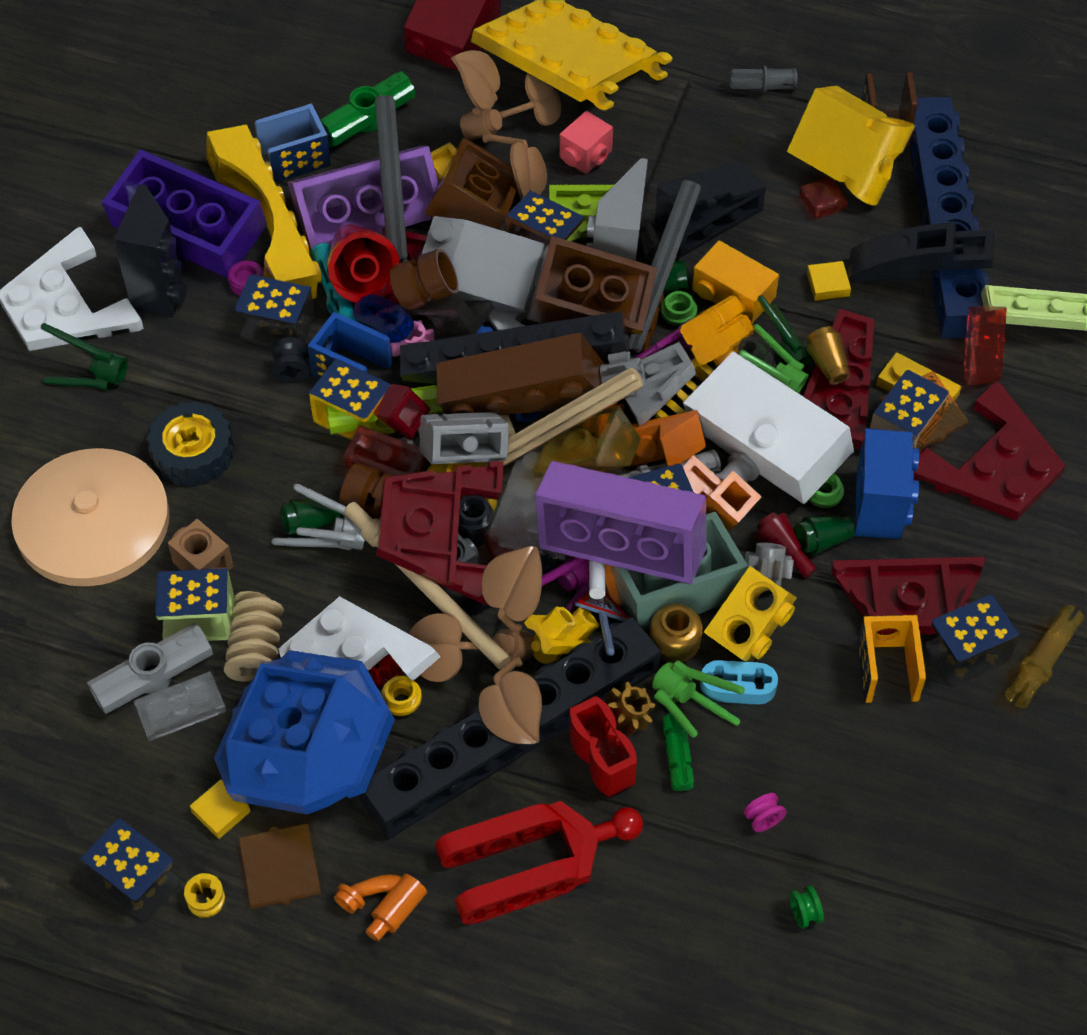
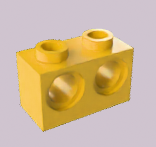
(743, 609)

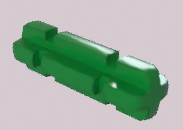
(678, 754)

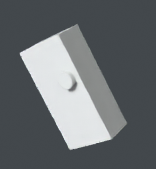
(772, 424)

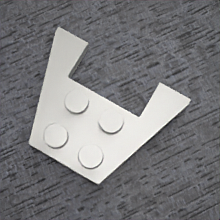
(48, 296)
(355, 634)

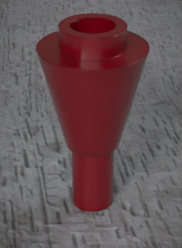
(779, 531)

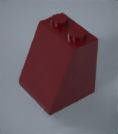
(445, 27)

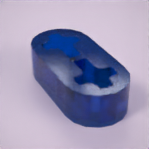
(386, 313)

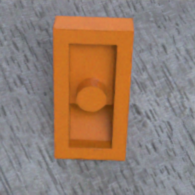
(669, 438)

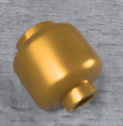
(676, 632)

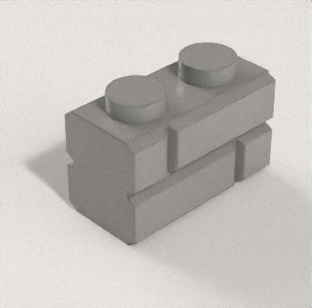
(463, 438)

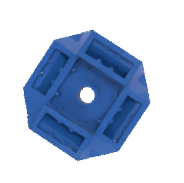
(304, 734)

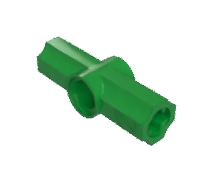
(360, 111)

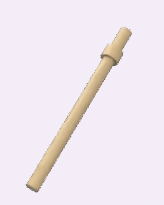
(434, 592)

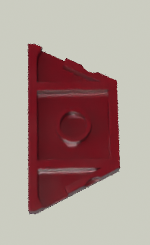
(909, 586)

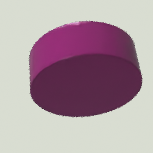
(239, 274)

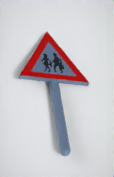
(605, 607)

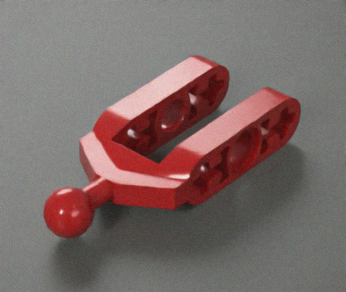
(520, 829)

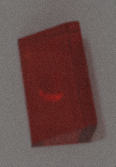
(984, 344)
(383, 453)

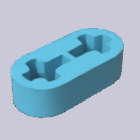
(744, 675)

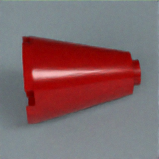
(361, 263)

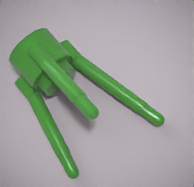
(788, 374)
(675, 684)

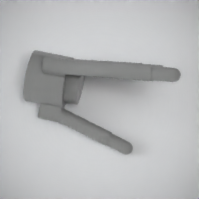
(344, 534)

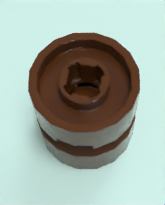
(420, 281)
(363, 487)

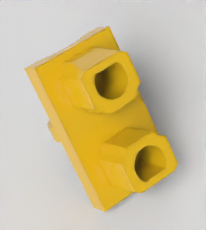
(560, 632)

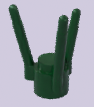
(791, 342)
(104, 364)

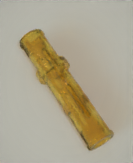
(1037, 667)

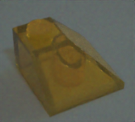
(595, 444)

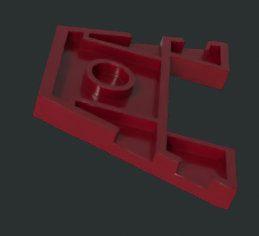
(1007, 470)
(423, 521)

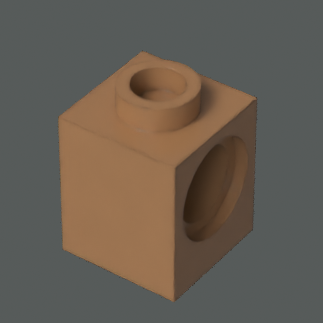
(199, 538)

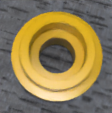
(398, 686)

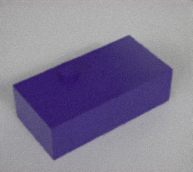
(208, 219)

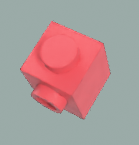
(586, 142)

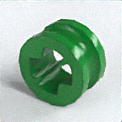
(806, 906)

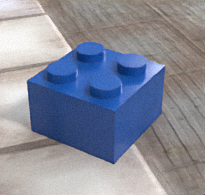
(885, 484)

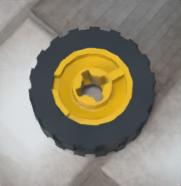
(190, 444)

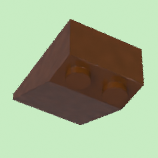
(474, 187)
(590, 282)

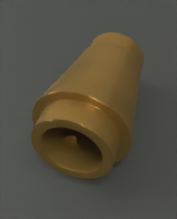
(828, 352)

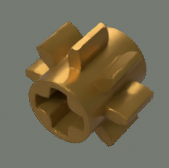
(630, 708)

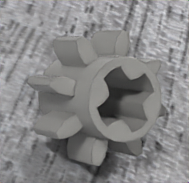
(619, 363)
(771, 561)

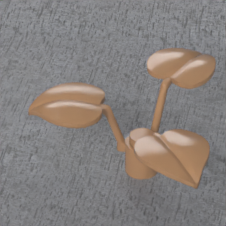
(481, 82)
(515, 702)

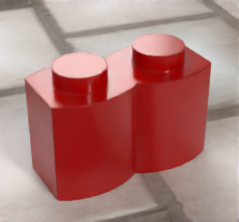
(602, 746)

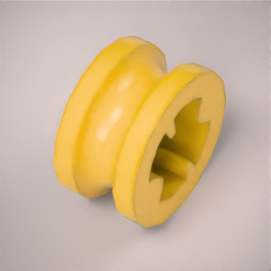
(196, 884)

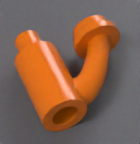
(402, 898)

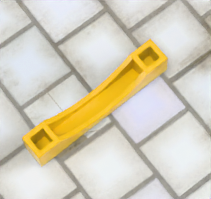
(239, 165)

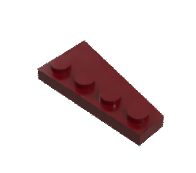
(850, 398)

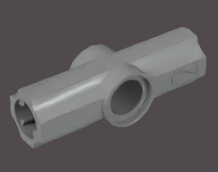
(171, 658)

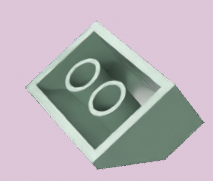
(713, 583)

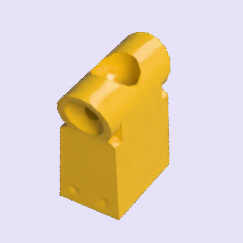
(850, 141)

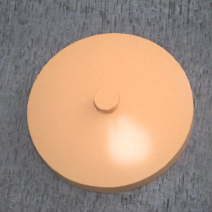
(90, 517)

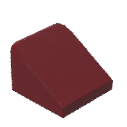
(401, 410)

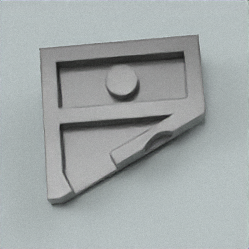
(664, 376)

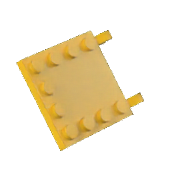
(569, 49)

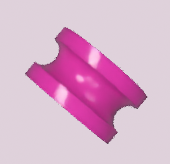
(765, 812)

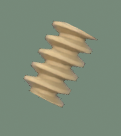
(252, 635)

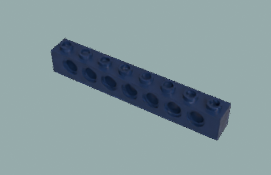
(945, 198)

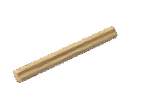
(572, 414)

